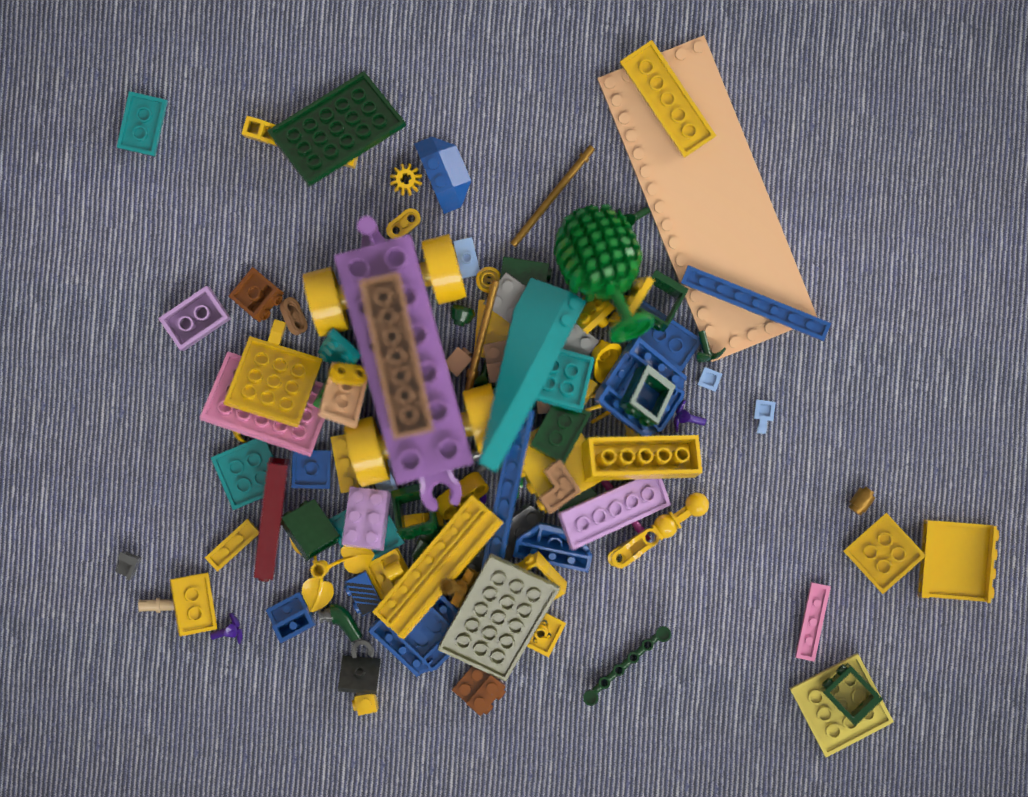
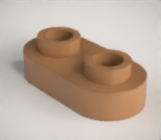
(293, 316)

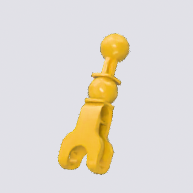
(663, 527)

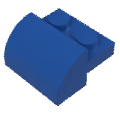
(290, 617)

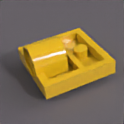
(387, 571)

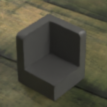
(127, 564)

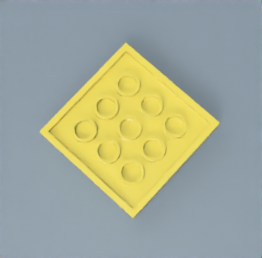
(828, 724)

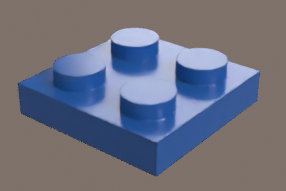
(311, 471)

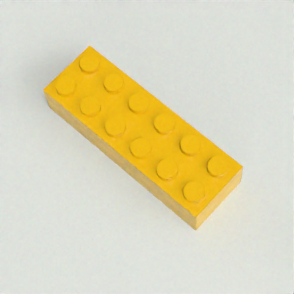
(641, 457)

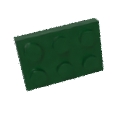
(559, 432)

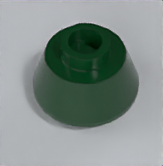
(461, 315)

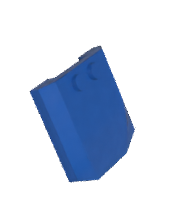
(614, 386)
(420, 647)

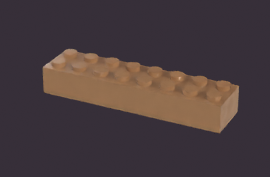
(396, 355)

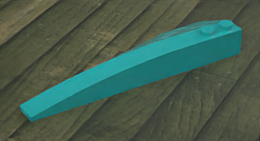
(534, 341)

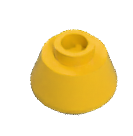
(481, 278)

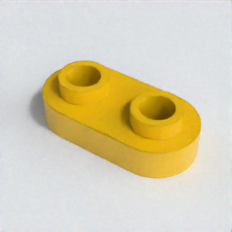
(403, 224)
(349, 374)

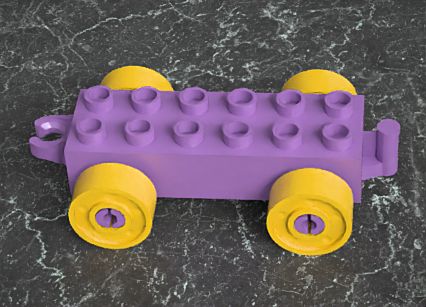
(420, 456)

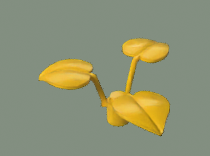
(319, 592)

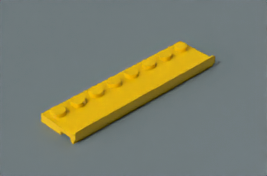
(442, 559)

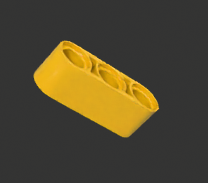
(470, 485)

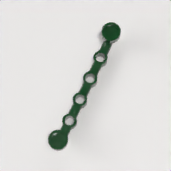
(662, 634)

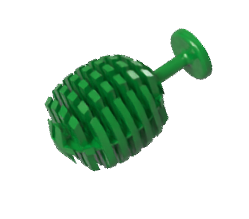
(603, 261)

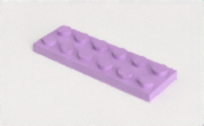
(612, 510)

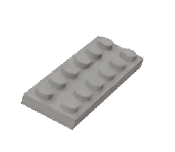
(508, 295)

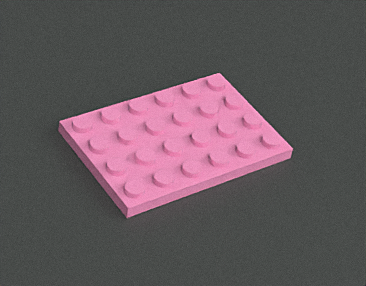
(296, 439)

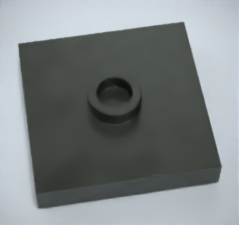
(359, 675)

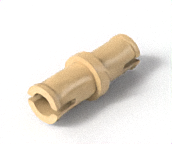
(156, 605)

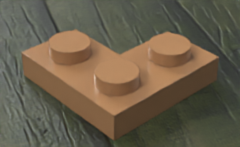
(563, 487)

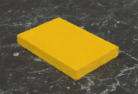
(193, 604)

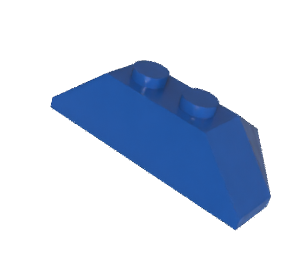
(445, 172)
(554, 547)

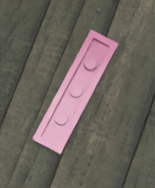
(812, 621)

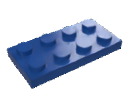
(674, 344)

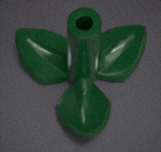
(632, 218)
(707, 355)
(482, 378)

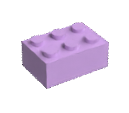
(194, 318)
(366, 518)

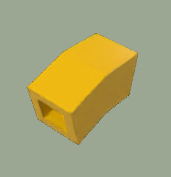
(277, 332)

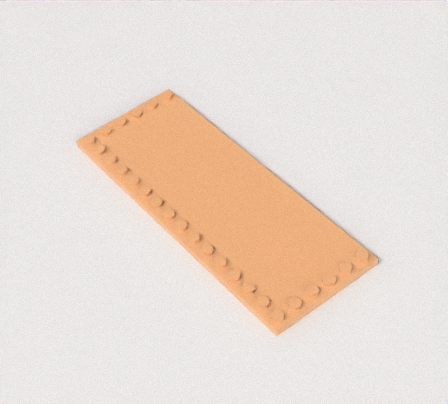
(709, 203)

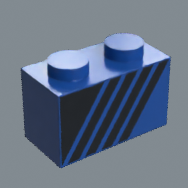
(363, 593)

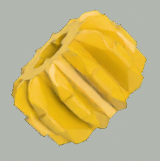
(400, 176)

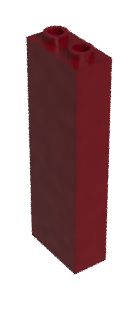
(271, 518)

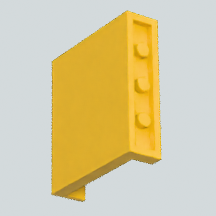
(536, 462)
(958, 561)

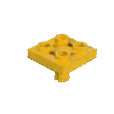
(594, 314)
(543, 643)

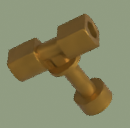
(459, 587)

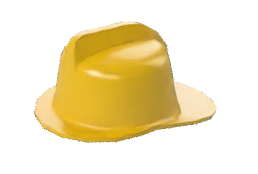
(605, 357)

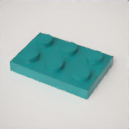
(142, 124)
(338, 349)

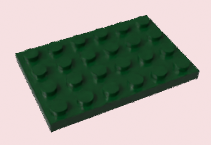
(336, 128)

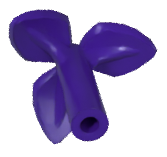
(684, 416)
(230, 631)

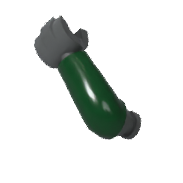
(341, 616)

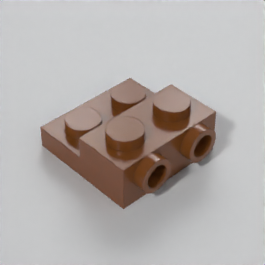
(256, 295)
(479, 690)

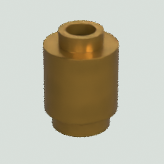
(861, 500)

